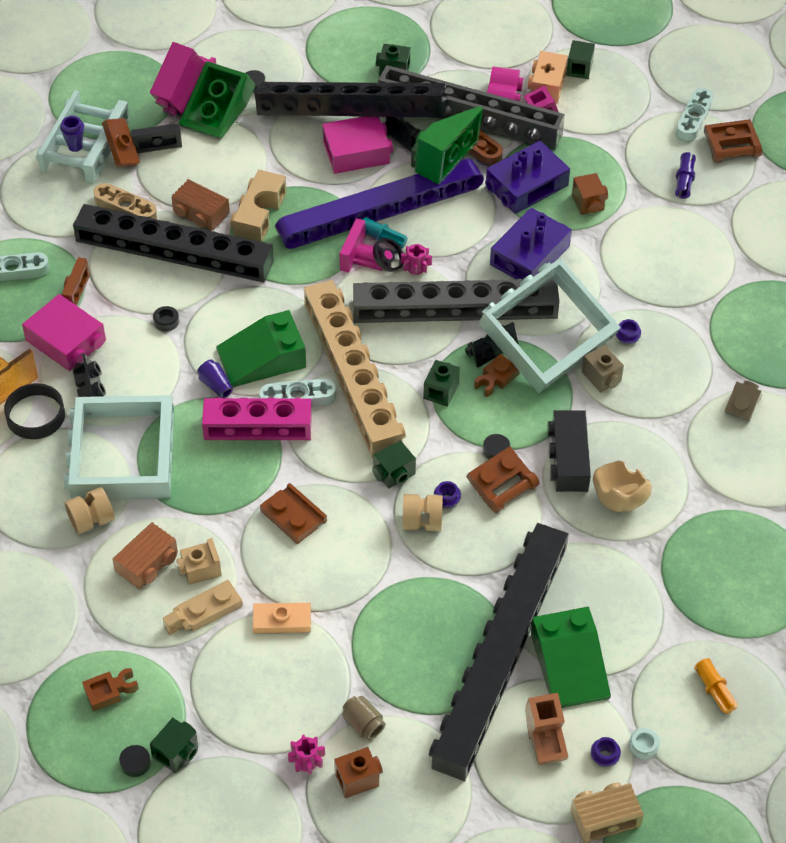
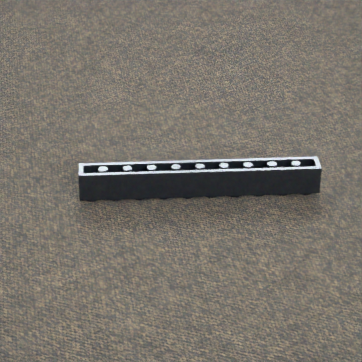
(499, 653)

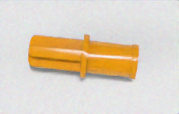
(716, 685)

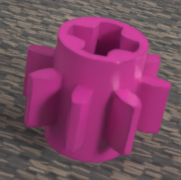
(416, 259)
(306, 762)

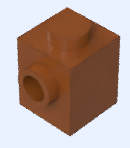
(589, 193)
(357, 772)

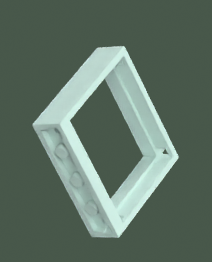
(580, 297)
(122, 406)

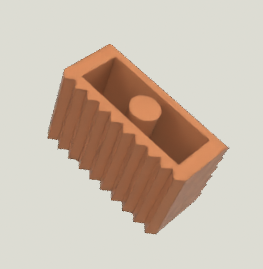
(200, 205)
(145, 556)

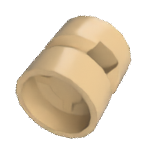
(89, 510)
(412, 516)

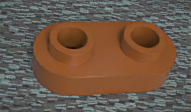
(487, 150)

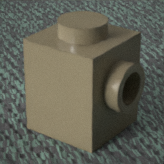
(602, 369)

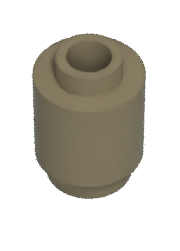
(363, 717)

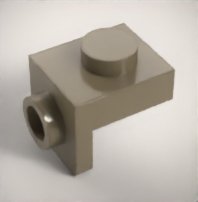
(743, 400)

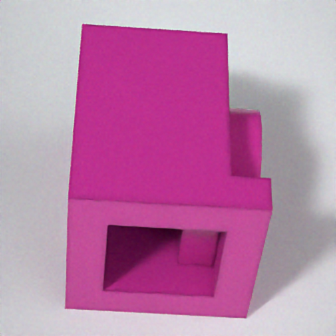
(542, 99)

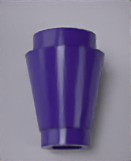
(72, 131)
(213, 377)

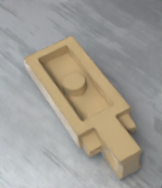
(203, 608)

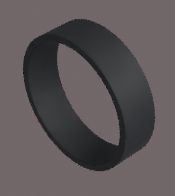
(32, 390)

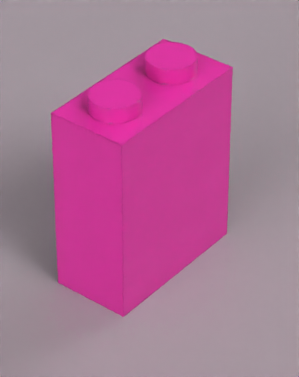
(177, 79)
(356, 143)
(64, 332)

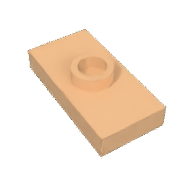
(281, 617)

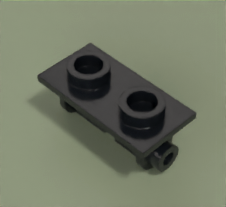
(402, 131)
(486, 349)
(88, 374)

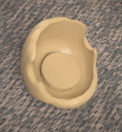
(621, 488)

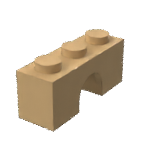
(263, 191)

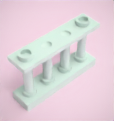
(98, 150)

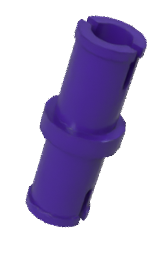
(685, 175)

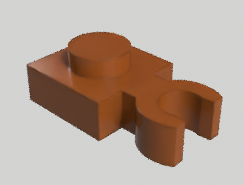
(497, 372)
(105, 689)

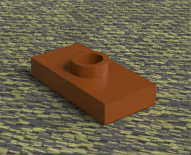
(120, 142)
(76, 282)

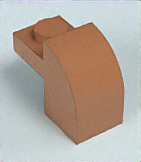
(544, 727)

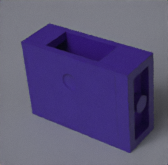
(527, 177)
(530, 245)

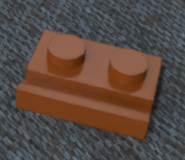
(293, 513)

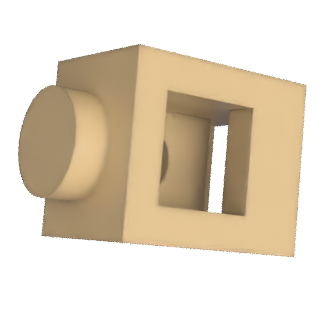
(199, 562)

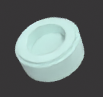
(644, 743)

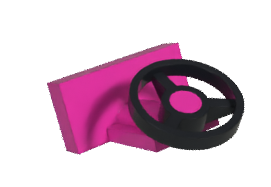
(366, 255)

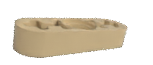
(118, 195)

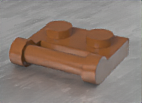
(732, 134)
(496, 473)

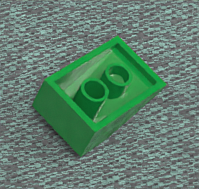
(217, 100)
(446, 144)
(263, 350)
(571, 656)

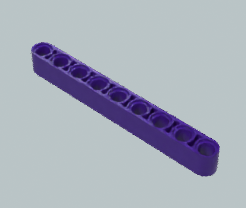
(375, 204)

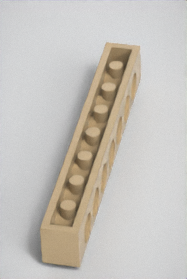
(352, 366)

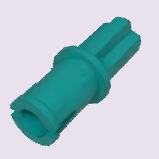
(383, 231)

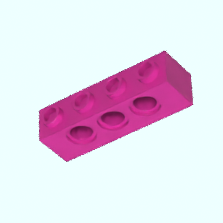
(257, 418)

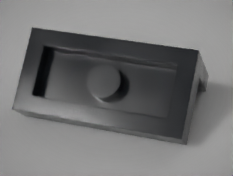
(157, 138)

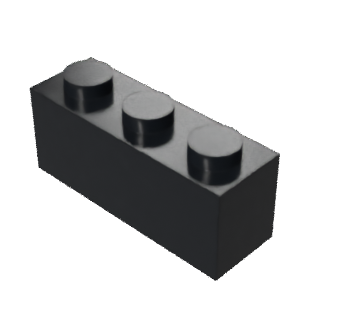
(569, 451)

